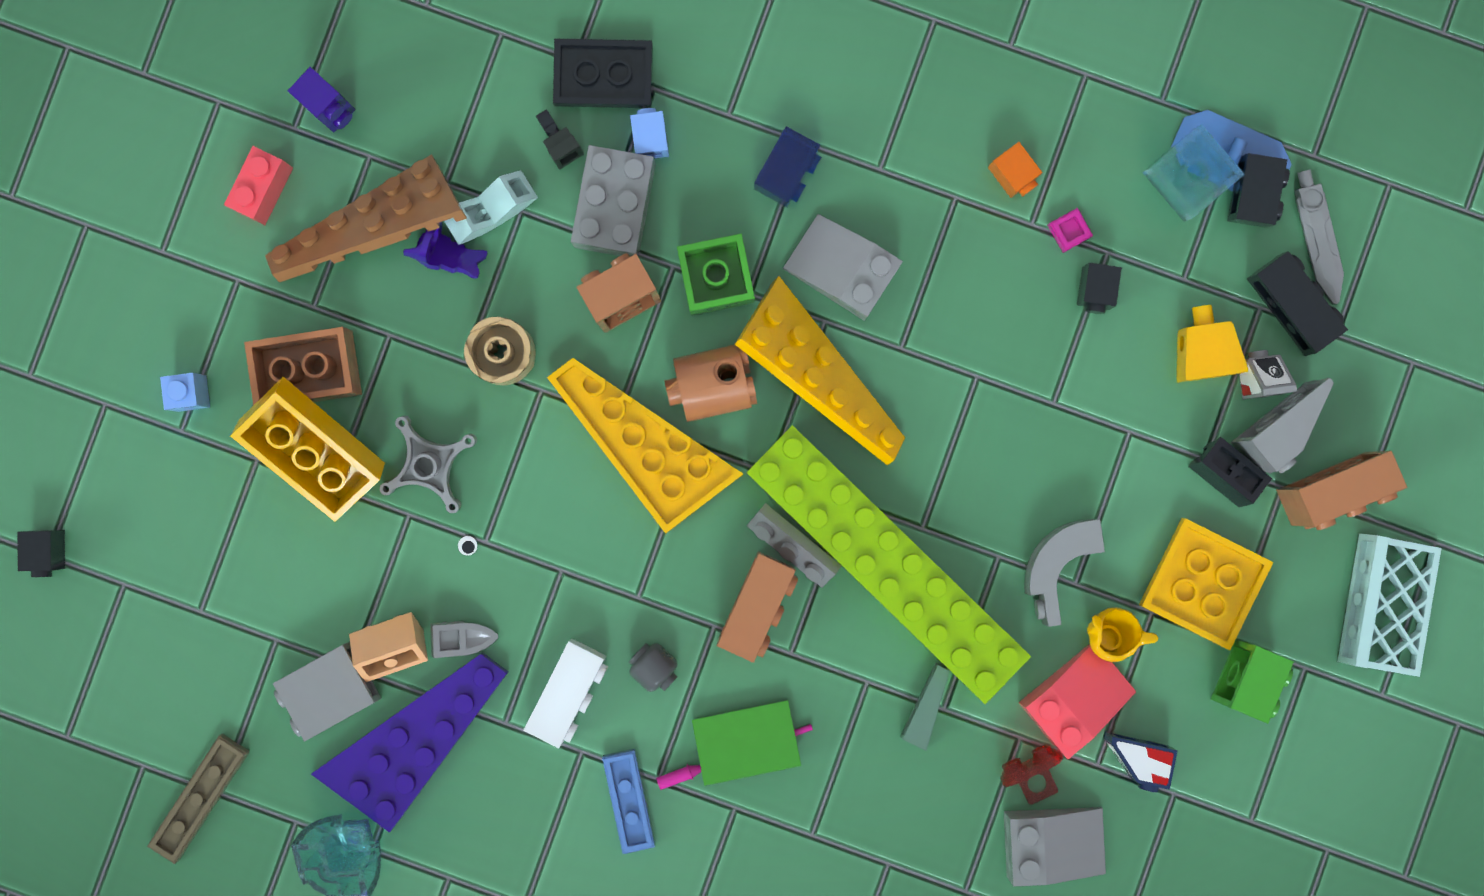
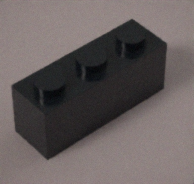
(1298, 303)

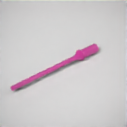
(691, 771)

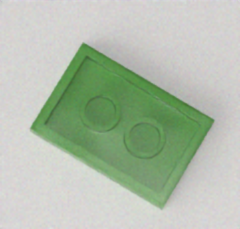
(746, 743)

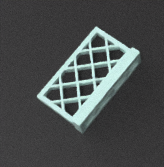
(1362, 606)

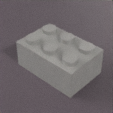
(613, 201)

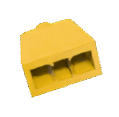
(1208, 348)

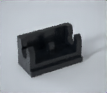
(1230, 473)

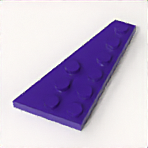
(399, 757)

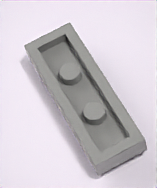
(793, 545)

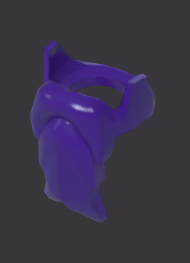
(438, 252)

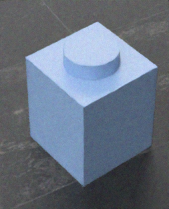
(649, 133)
(185, 392)

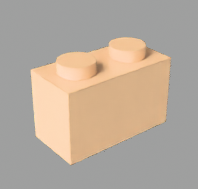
(388, 647)

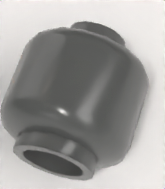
(653, 667)

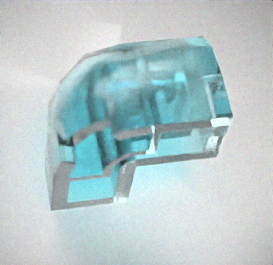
(338, 857)

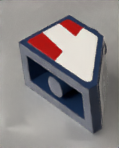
(1144, 761)

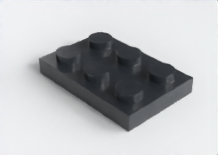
(602, 73)

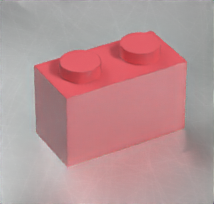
(258, 185)

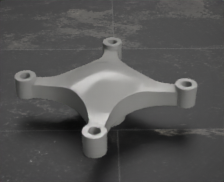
(428, 464)

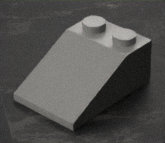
(842, 266)
(1285, 429)
(1054, 845)

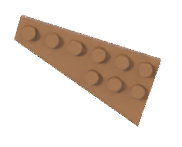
(374, 220)

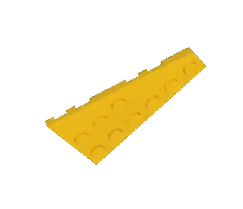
(802, 357)
(654, 458)

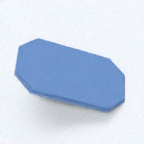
(1233, 137)

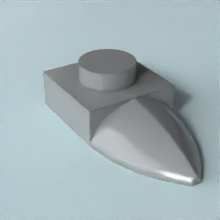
(459, 638)

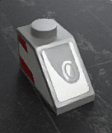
(1265, 376)

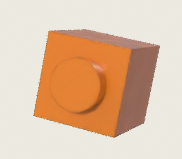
(1015, 171)

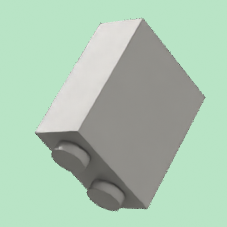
(324, 693)

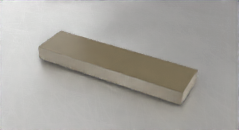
(198, 798)

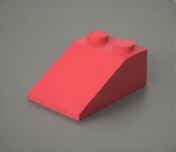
(1078, 701)

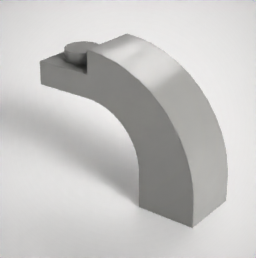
(1051, 556)

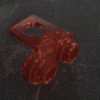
(1040, 763)

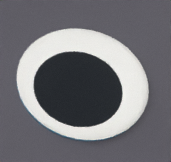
(467, 545)

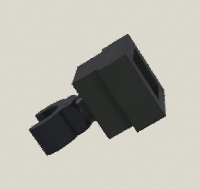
(560, 144)

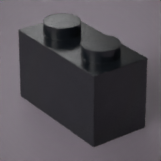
(1259, 191)

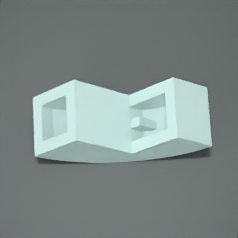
(493, 207)

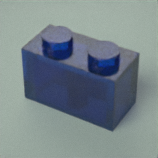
(787, 167)

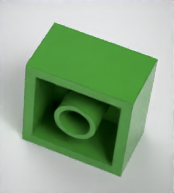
(716, 274)
(1253, 681)

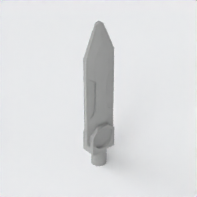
(1319, 236)

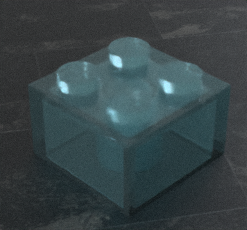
(1193, 173)

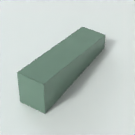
(922, 719)

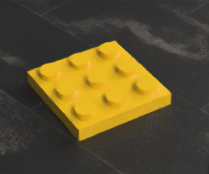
(1206, 583)

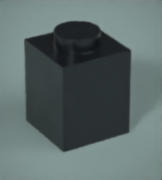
(1099, 287)
(41, 551)

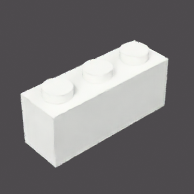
(566, 694)

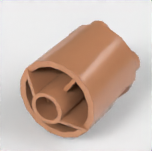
(702, 384)

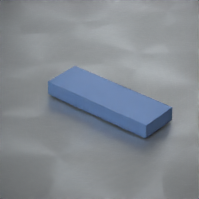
(628, 801)

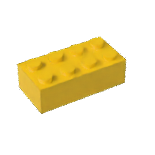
(308, 449)

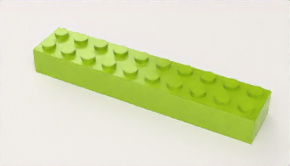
(888, 564)

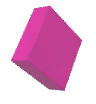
(1070, 230)

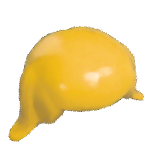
(1117, 634)

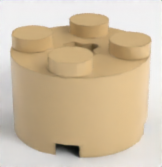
(483, 343)

